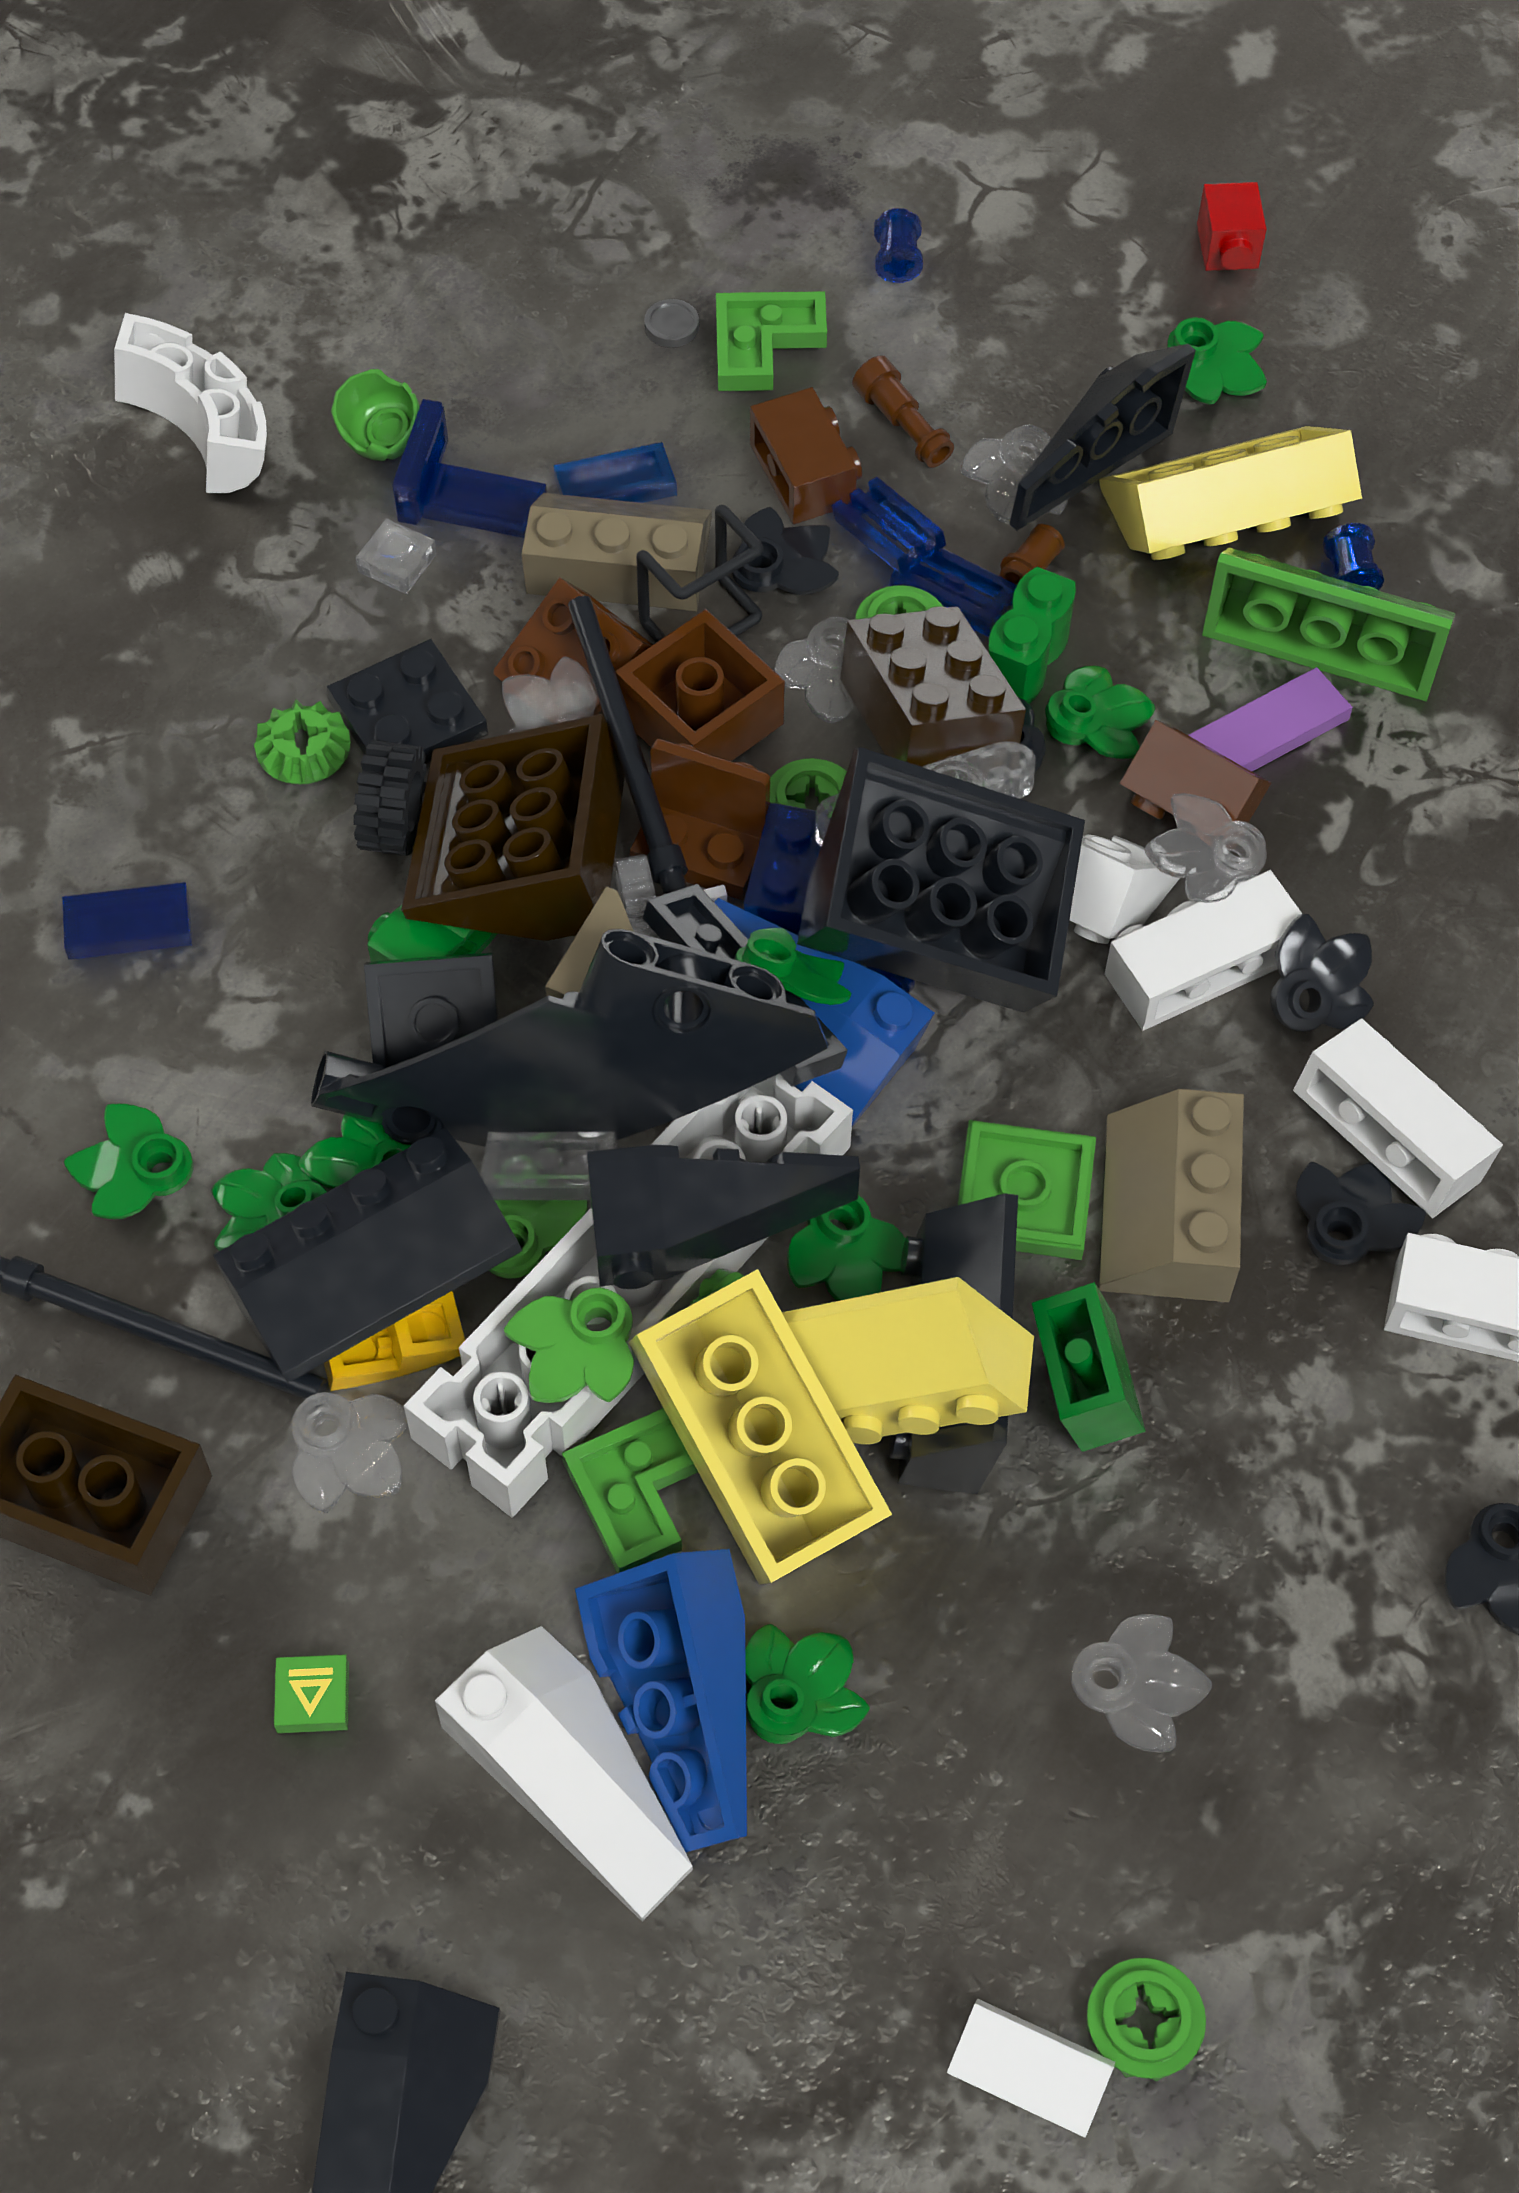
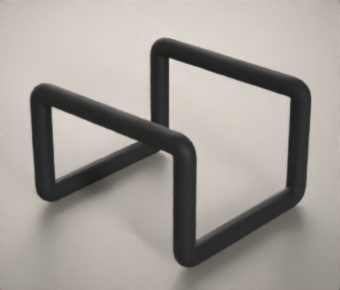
(646, 562)

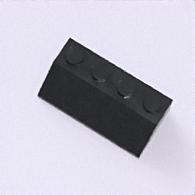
(980, 1248)
(366, 1254)

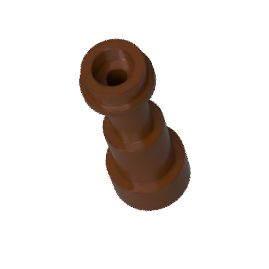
(880, 385)

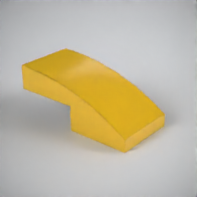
(405, 1347)

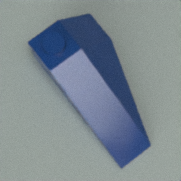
(876, 1024)
(678, 1662)

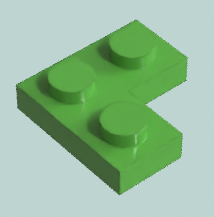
(757, 323)
(620, 1483)

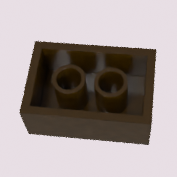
(928, 685)
(94, 1484)

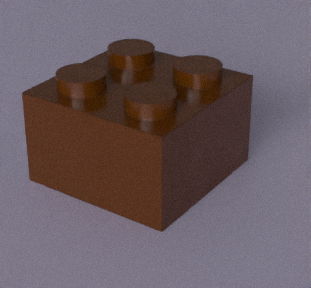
(703, 690)

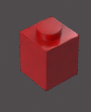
(1231, 226)

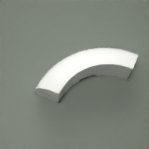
(198, 393)

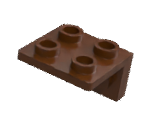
(552, 635)
(711, 812)

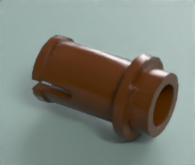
(1037, 551)

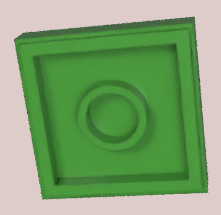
(1046, 1172)

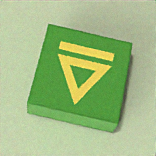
(311, 1694)

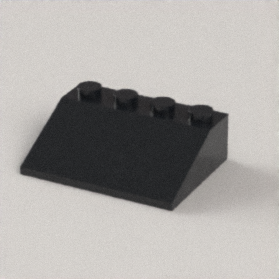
(944, 883)

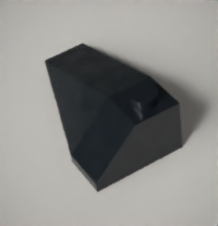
(1113, 423)
(676, 1213)
(401, 2084)

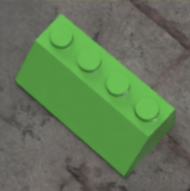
(1326, 623)

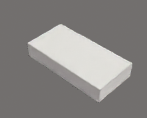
(1031, 2067)

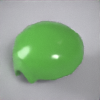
(375, 414)

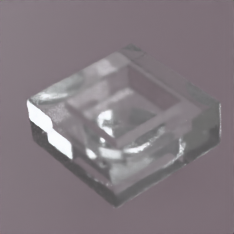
(396, 556)

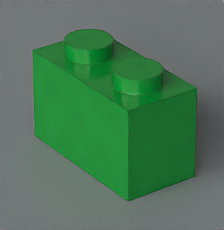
(1088, 1367)

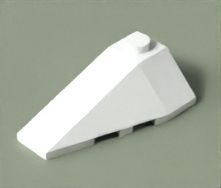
(1115, 888)
(558, 1750)

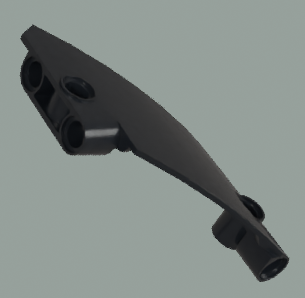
(597, 1060)

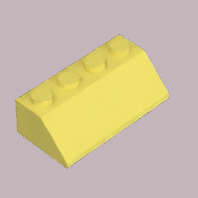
(1234, 490)
(916, 1359)
(759, 1428)

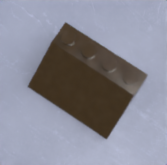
(518, 831)

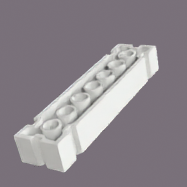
(508, 1452)

